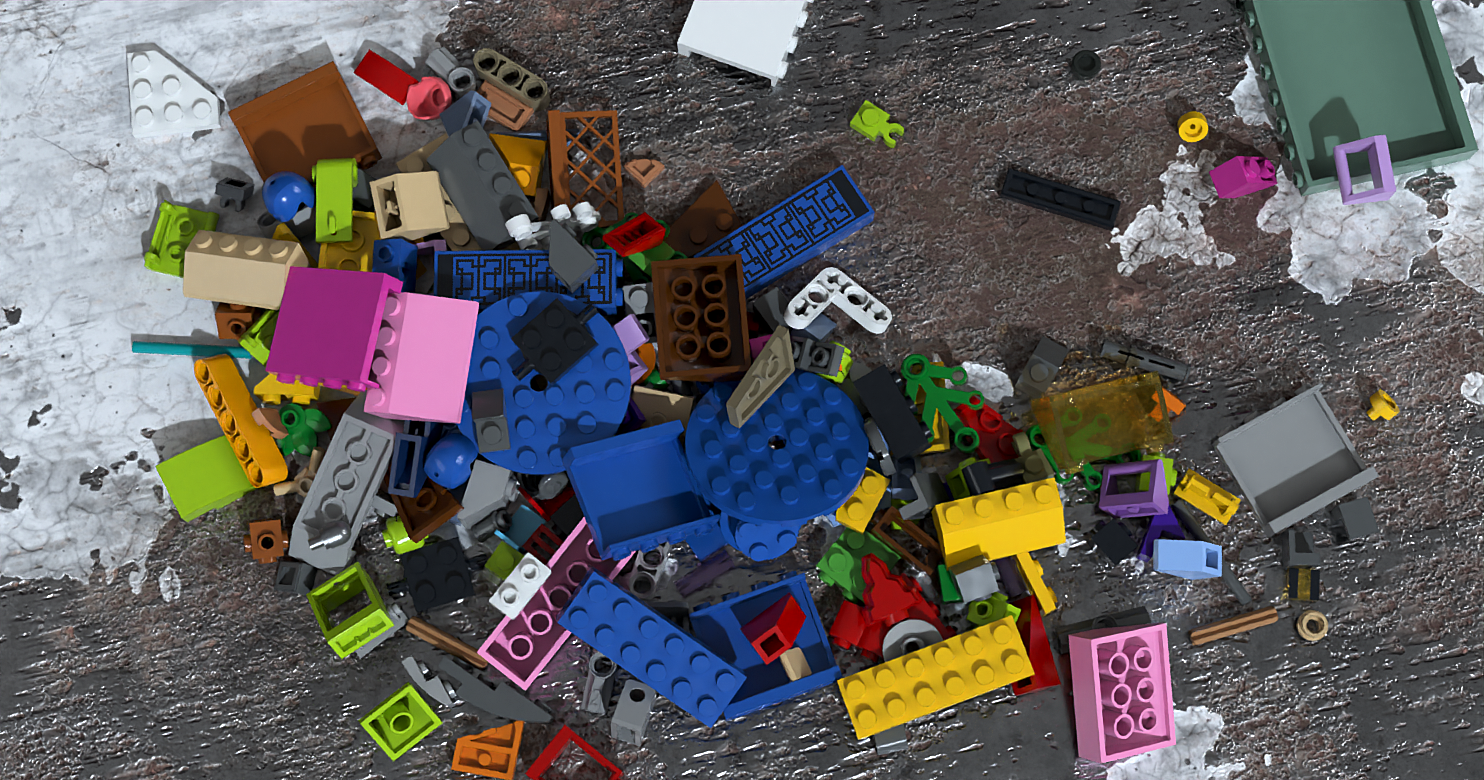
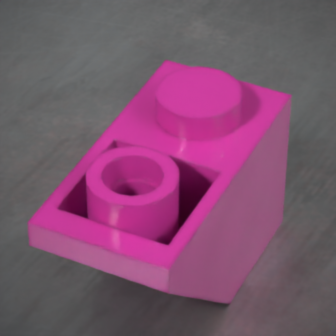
(1243, 176)

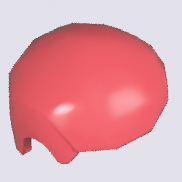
(429, 98)

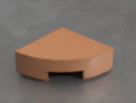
(644, 170)
(271, 420)

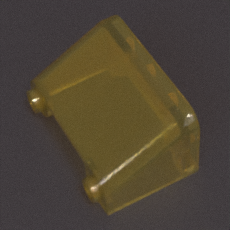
(1104, 420)

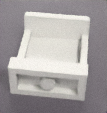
(520, 586)

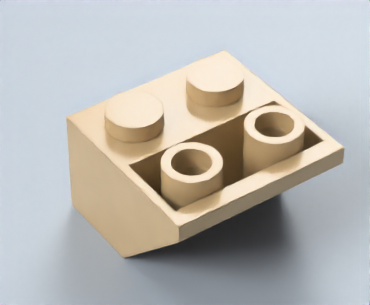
(409, 205)

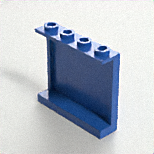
(638, 491)
(765, 684)

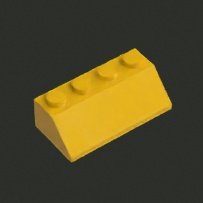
(1000, 522)

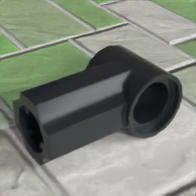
(986, 477)

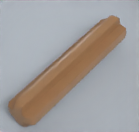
(1233, 625)
(446, 642)

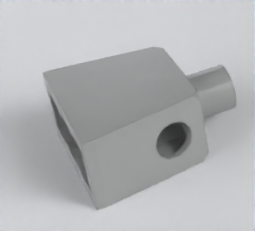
(632, 717)

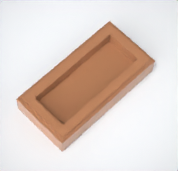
(505, 108)

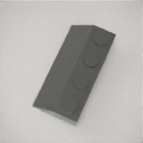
(480, 186)

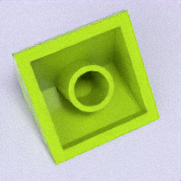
(400, 721)

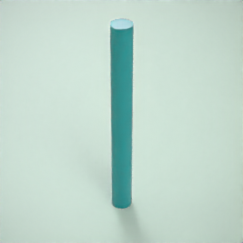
(189, 349)

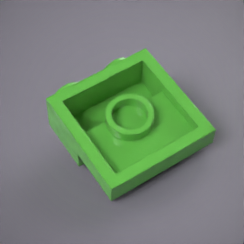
(843, 562)

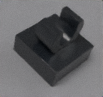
(235, 190)

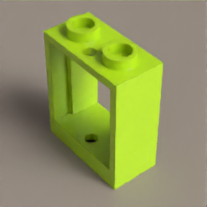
(361, 626)

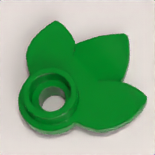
(303, 431)

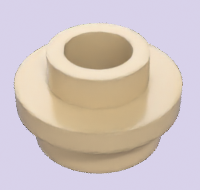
(1320, 621)

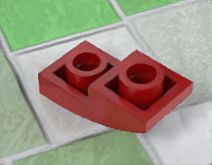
(385, 76)

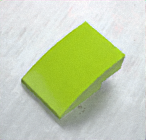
(204, 478)

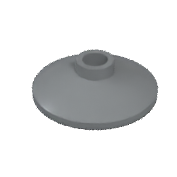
(908, 631)

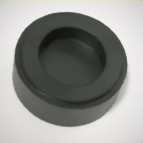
(1085, 65)

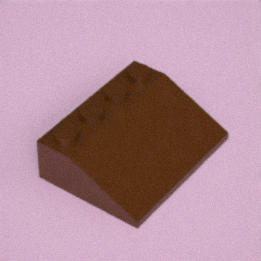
(701, 318)

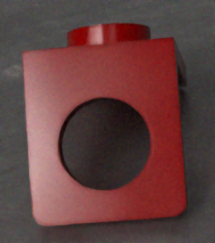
(548, 506)

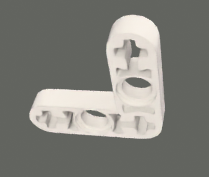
(832, 293)

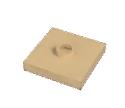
(663, 407)

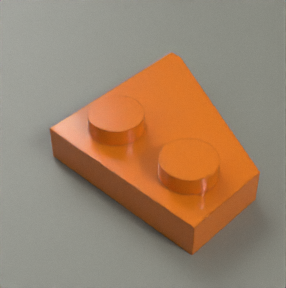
(490, 752)

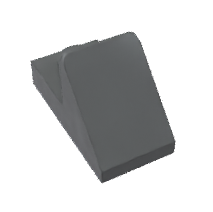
(491, 420)

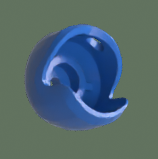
(285, 192)
(450, 460)

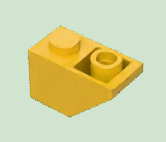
(272, 392)

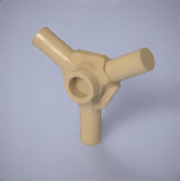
(304, 479)

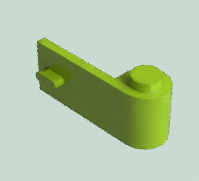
(334, 199)

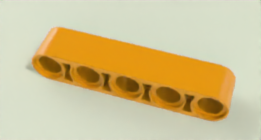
(233, 410)

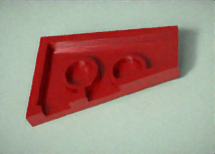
(993, 431)

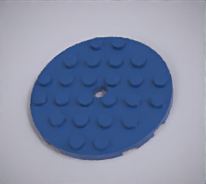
(545, 424)
(783, 486)

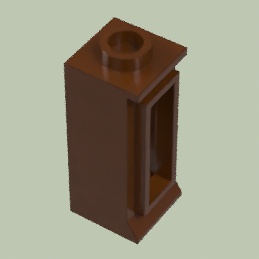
(882, 521)

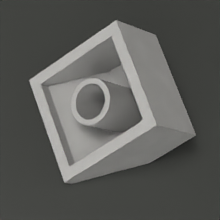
(487, 491)

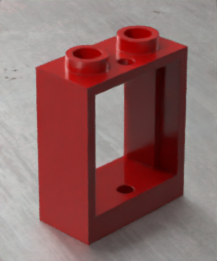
(556, 748)

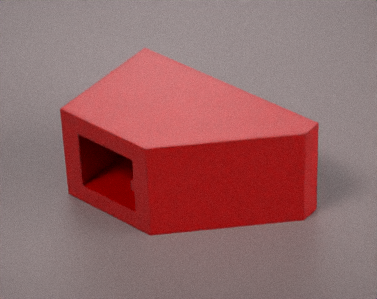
(775, 628)

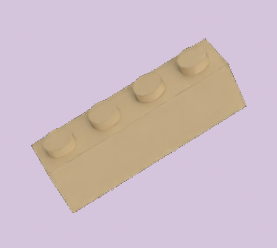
(239, 268)

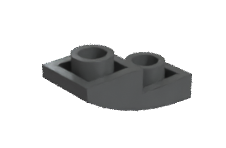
(816, 356)

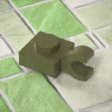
(1033, 462)

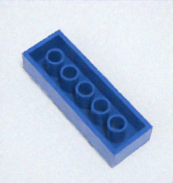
(651, 647)

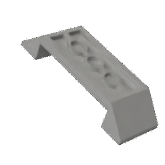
(345, 484)

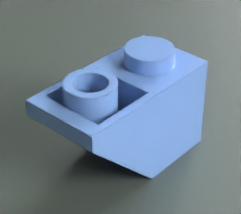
(1187, 558)

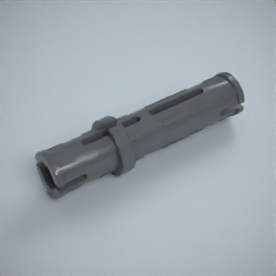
(1113, 351)

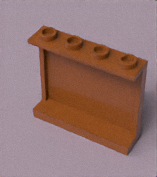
(305, 123)

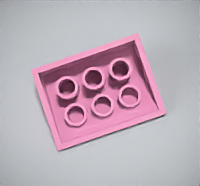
(422, 358)
(1122, 691)

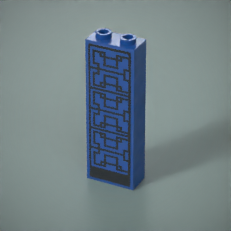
(796, 230)
(504, 273)

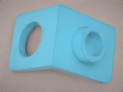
(523, 526)

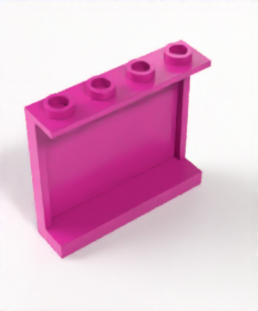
(329, 327)

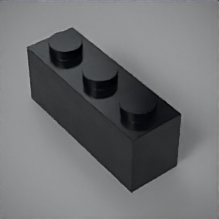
(894, 413)

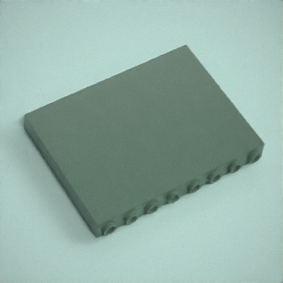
(1358, 74)

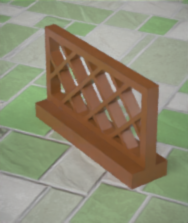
(559, 162)

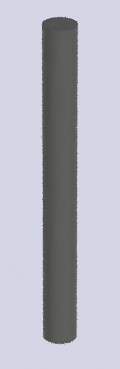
(1199, 535)

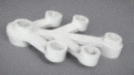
(520, 227)

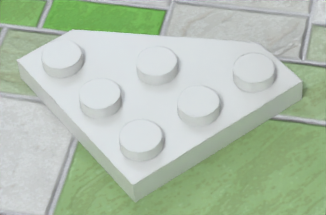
(167, 98)

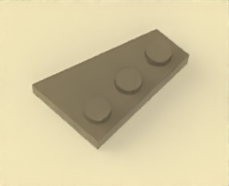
(763, 378)

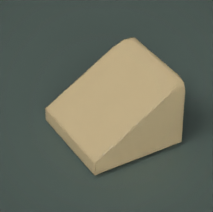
(795, 664)

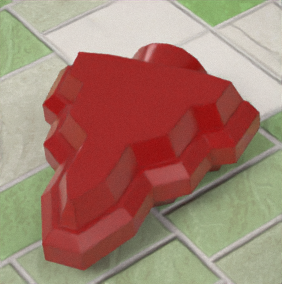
(885, 593)

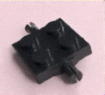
(554, 341)
(437, 574)

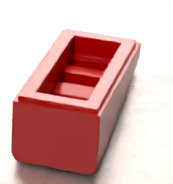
(643, 227)

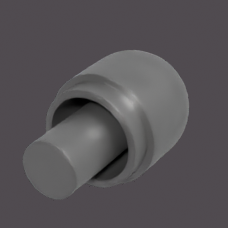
(331, 536)

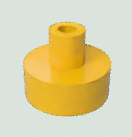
(1192, 126)
(1382, 405)

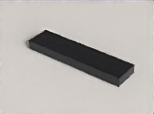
(1060, 199)

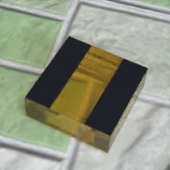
(1303, 584)

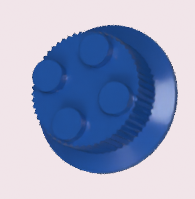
(758, 541)

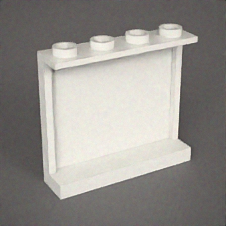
(745, 33)

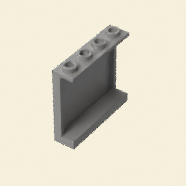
(1292, 460)

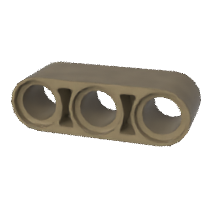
(506, 68)

